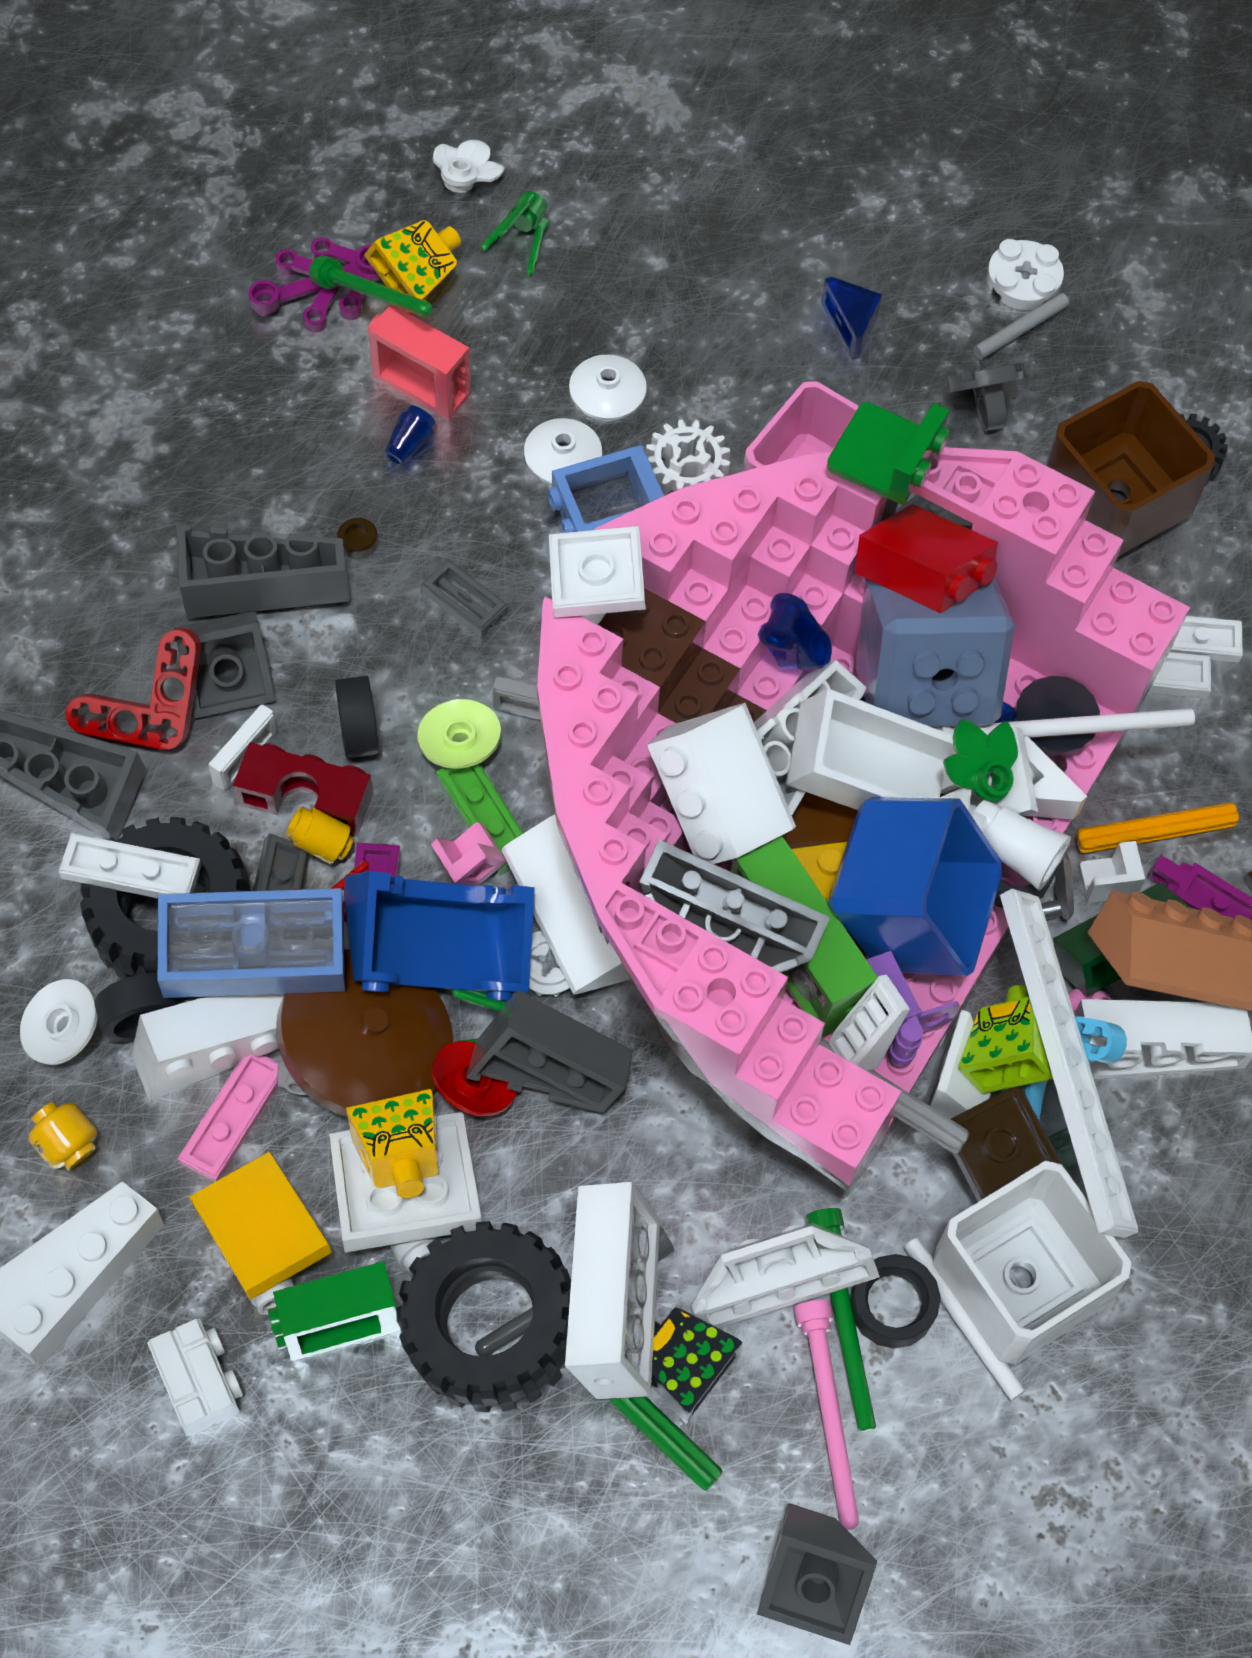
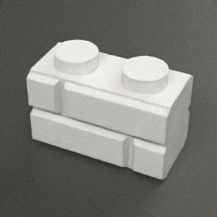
(194, 1376)

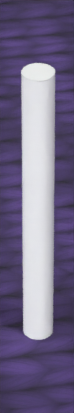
(999, 1369)

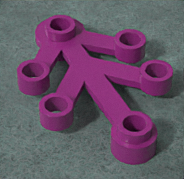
(274, 296)

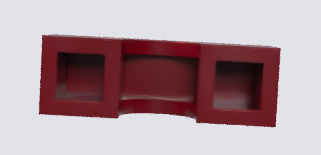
(272, 774)

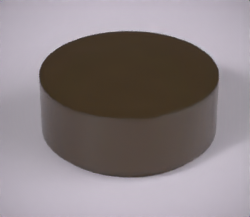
(358, 537)

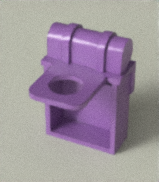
(910, 1034)

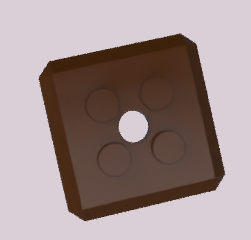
(1139, 448)

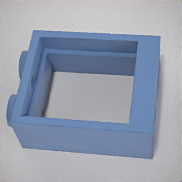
(627, 462)

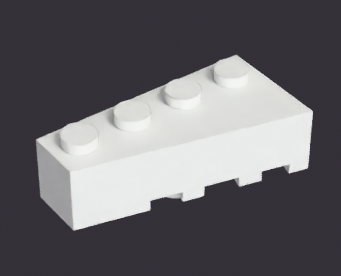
(70, 1269)

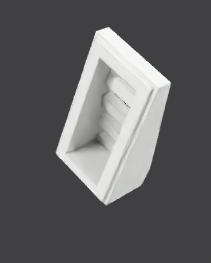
(867, 1029)

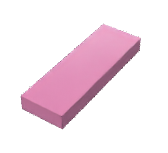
(231, 1117)

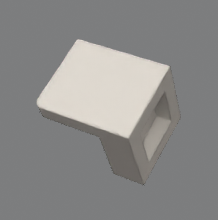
(1118, 873)

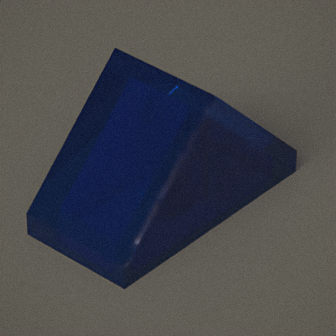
(851, 311)

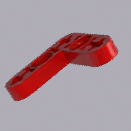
(160, 707)

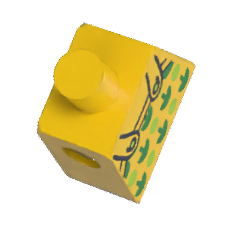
(414, 258)
(397, 1140)

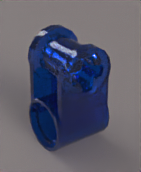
(795, 635)

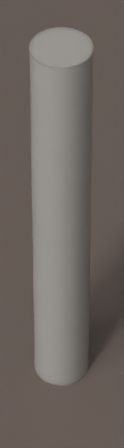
(1021, 326)

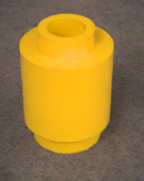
(319, 834)

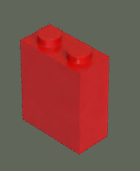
(926, 558)

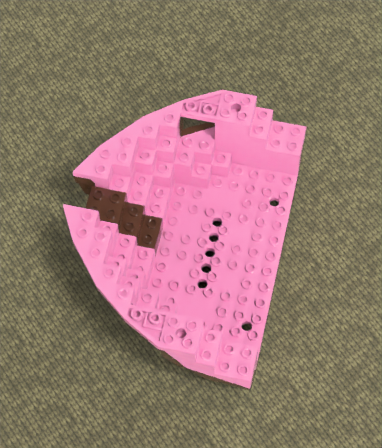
(709, 581)

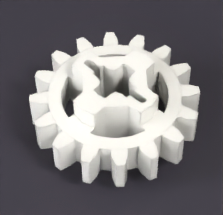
(687, 456)

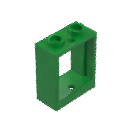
(334, 1311)

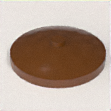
(362, 1043)

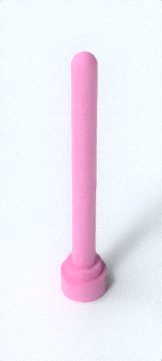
(815, 1321)

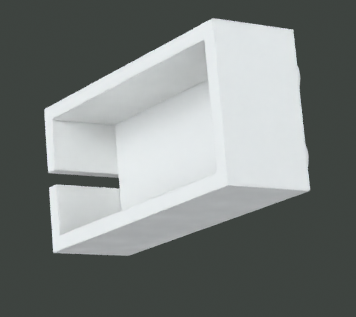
(865, 752)

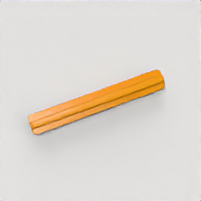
(1157, 827)

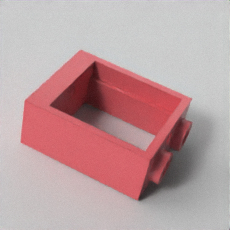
(419, 361)

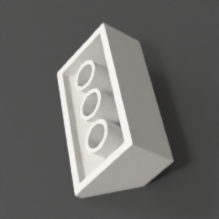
(562, 909)

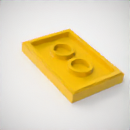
(260, 1225)

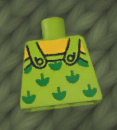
(1005, 1045)

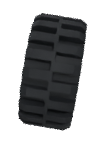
(105, 910)
(443, 1278)

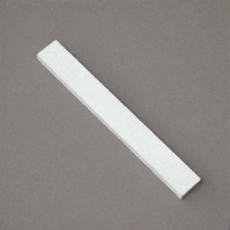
(1069, 1065)

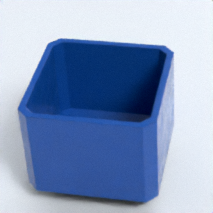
(917, 884)

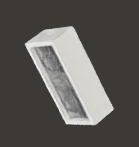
(613, 1291)

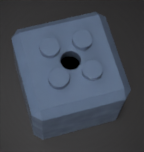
(933, 662)

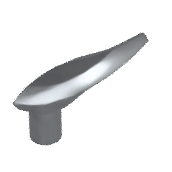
(1064, 890)

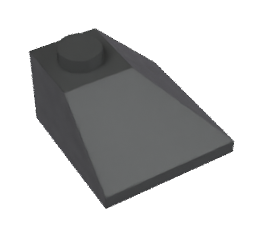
(817, 1576)

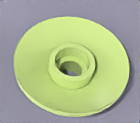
(454, 722)

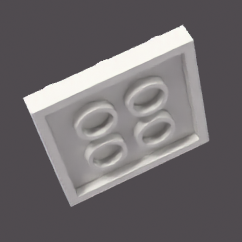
(381, 1218)

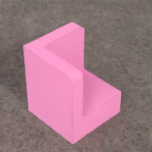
(470, 856)

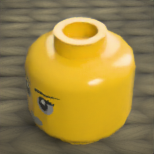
(62, 1135)

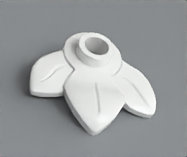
(466, 165)

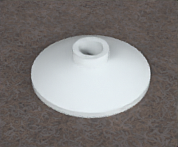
(603, 398)
(544, 454)
(58, 1022)

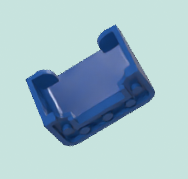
(438, 934)

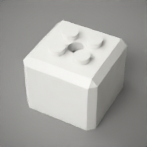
(1051, 1232)

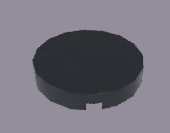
(1057, 698)

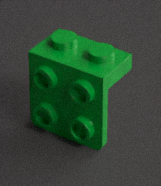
(888, 450)

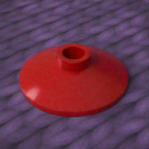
(474, 1097)

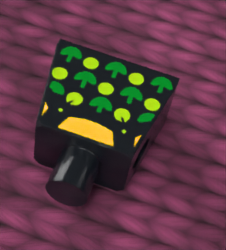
(689, 1360)

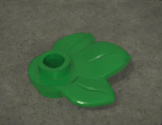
(981, 755)

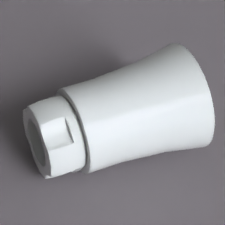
(1021, 842)

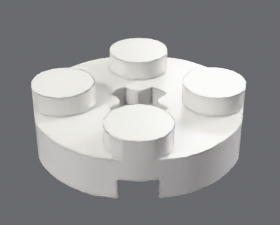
(1028, 256)

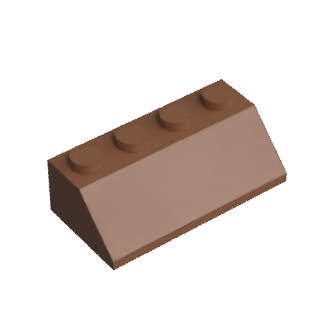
(1177, 948)

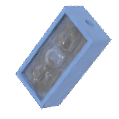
(251, 943)

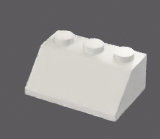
(721, 784)

